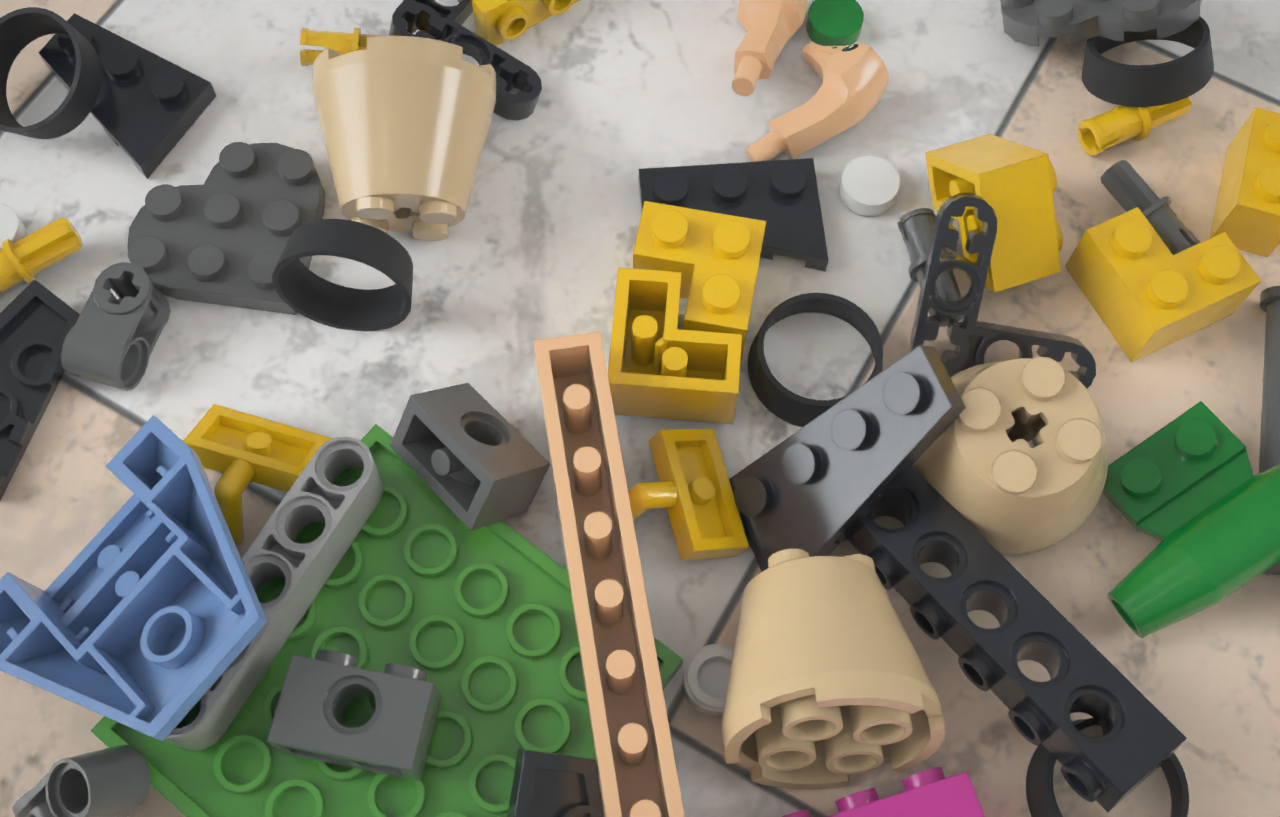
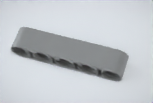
(303, 567)

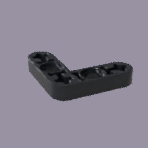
(445, 24)
(975, 336)

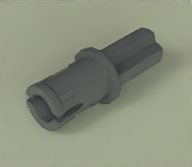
(1133, 192)
(917, 233)

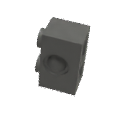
(469, 455)
(313, 705)

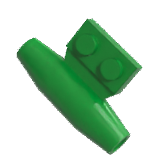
(1208, 509)

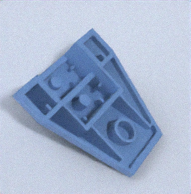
(146, 605)

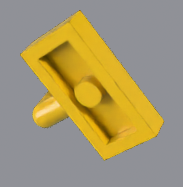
(248, 452)
(695, 493)

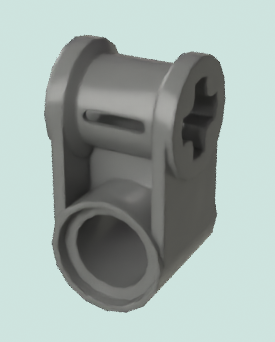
(114, 335)
(90, 785)

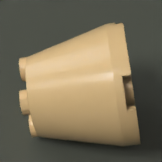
(404, 131)
(989, 473)
(825, 677)

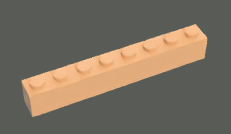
(606, 582)

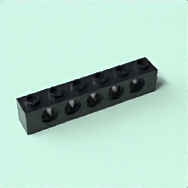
(1031, 628)

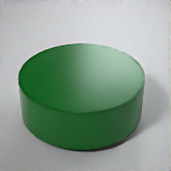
(834, 22)

